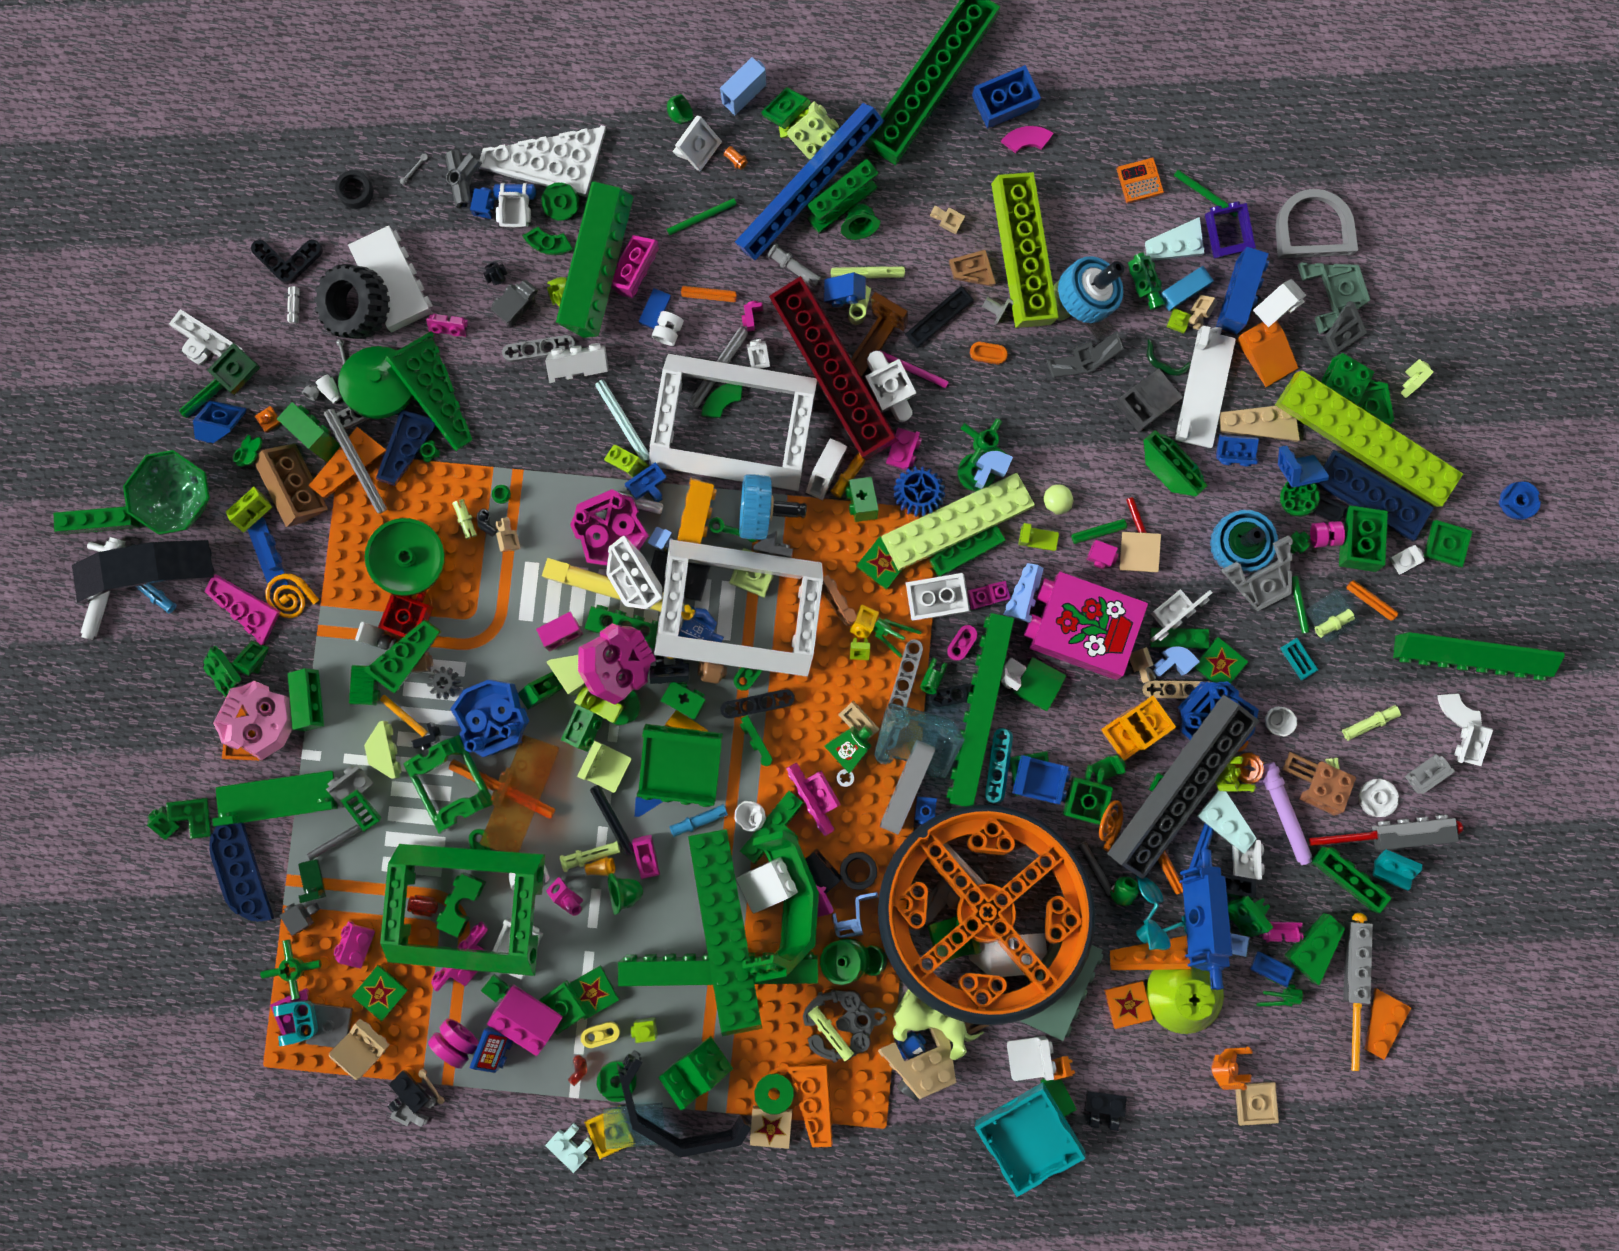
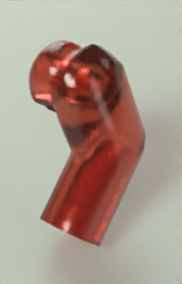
(580, 1069)

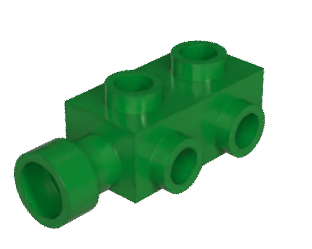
(1145, 279)

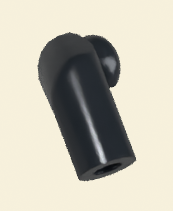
(483, 522)

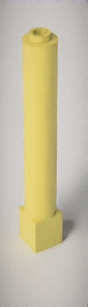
(583, 579)

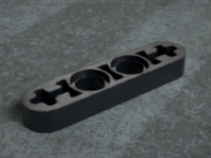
(965, 688)
(758, 708)

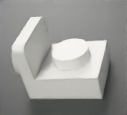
(758, 354)
(1407, 559)

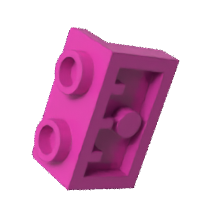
(902, 451)

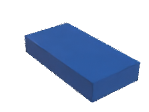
(656, 303)
(1272, 969)

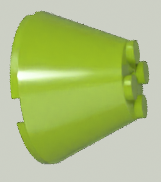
(1183, 999)

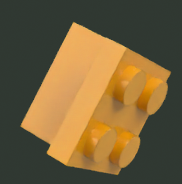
(1138, 728)

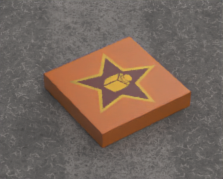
(1128, 1004)

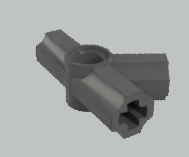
(460, 175)

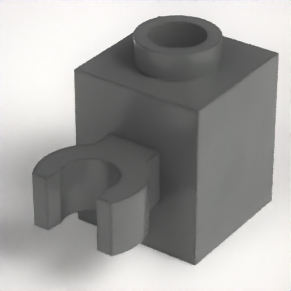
(298, 917)

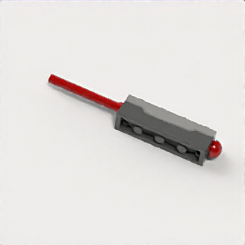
(1403, 833)

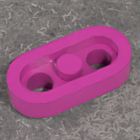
(962, 643)

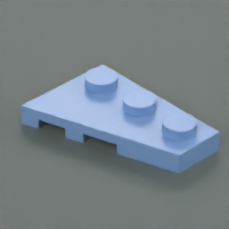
(1022, 598)

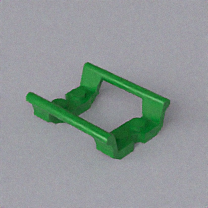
(464, 806)

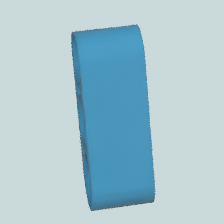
(1186, 288)

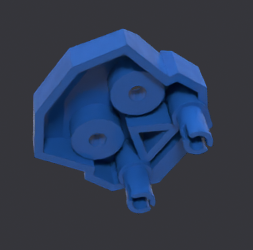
(1208, 694)
(485, 702)

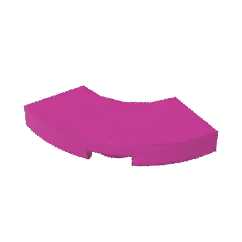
(1027, 137)

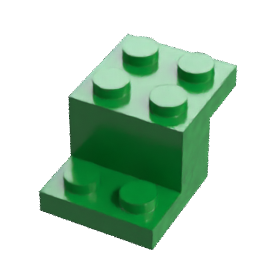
(695, 1073)

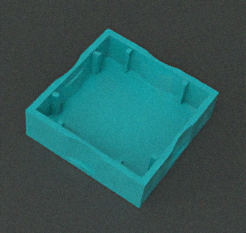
(1030, 1139)

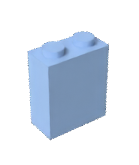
(743, 85)

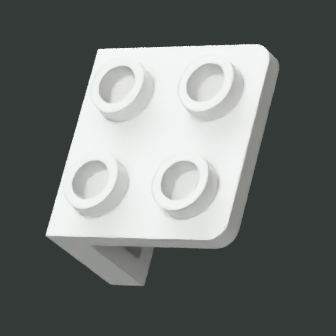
(1031, 1058)

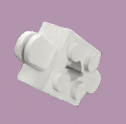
(890, 386)

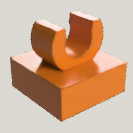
(267, 419)
(1063, 1068)

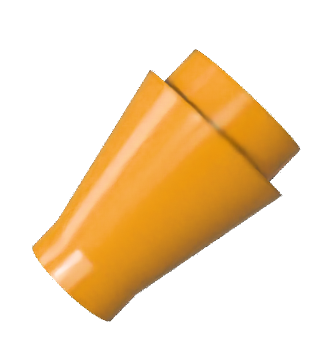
(601, 867)

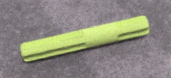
(871, 272)

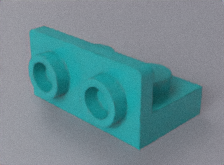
(1396, 869)

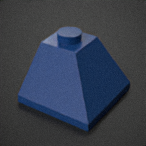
(216, 421)

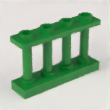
(842, 196)

